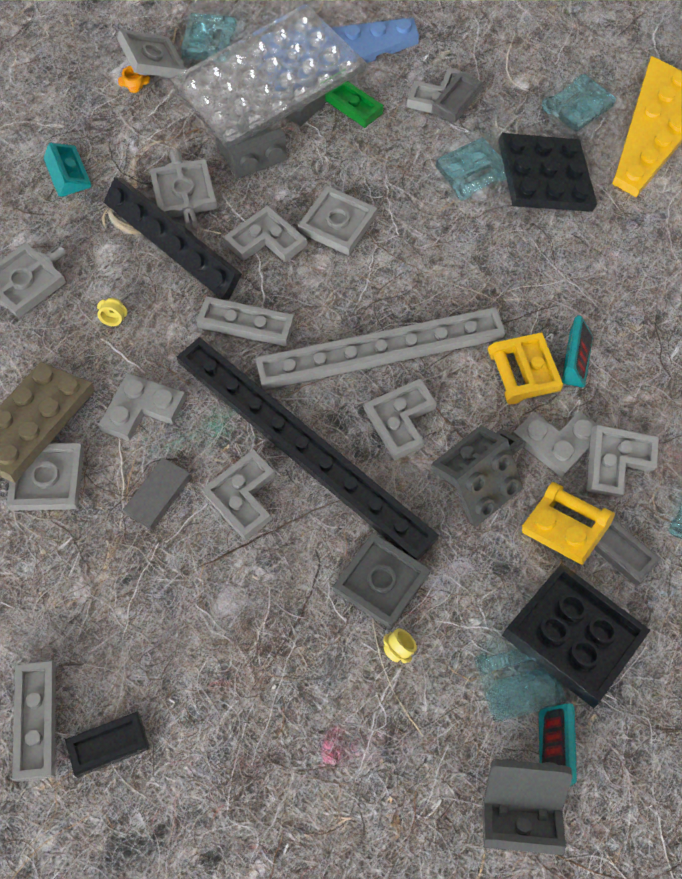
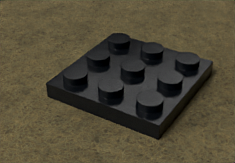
(546, 172)
(576, 634)

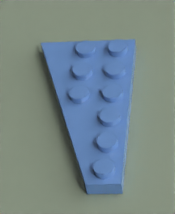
(379, 37)

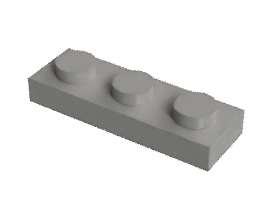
(246, 321)
(34, 721)

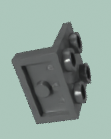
(481, 471)

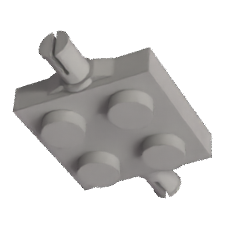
(183, 188)
(29, 278)

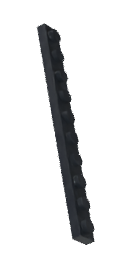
(309, 450)

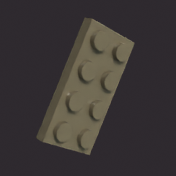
(36, 415)

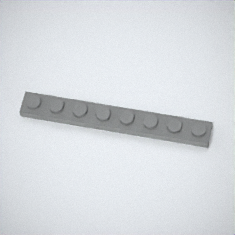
(379, 348)

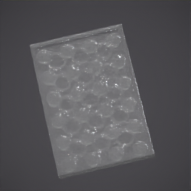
(268, 75)

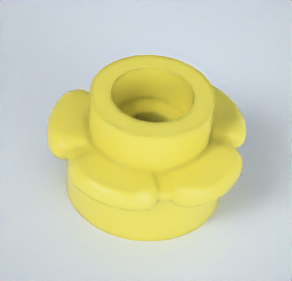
(111, 311)
(399, 645)

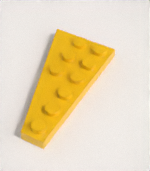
(654, 128)

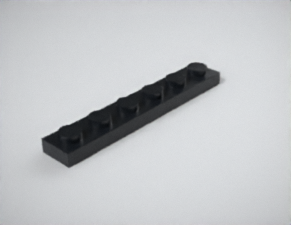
(172, 238)

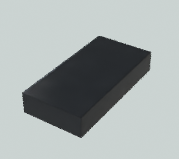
(107, 744)

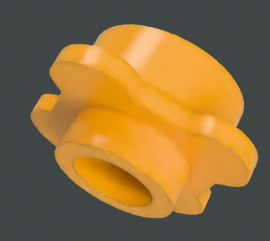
(132, 80)

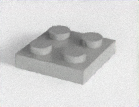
(150, 54)
(337, 220)
(50, 480)

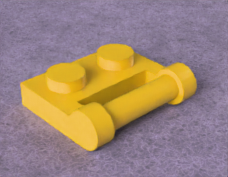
(534, 363)
(564, 532)

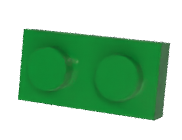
(354, 103)

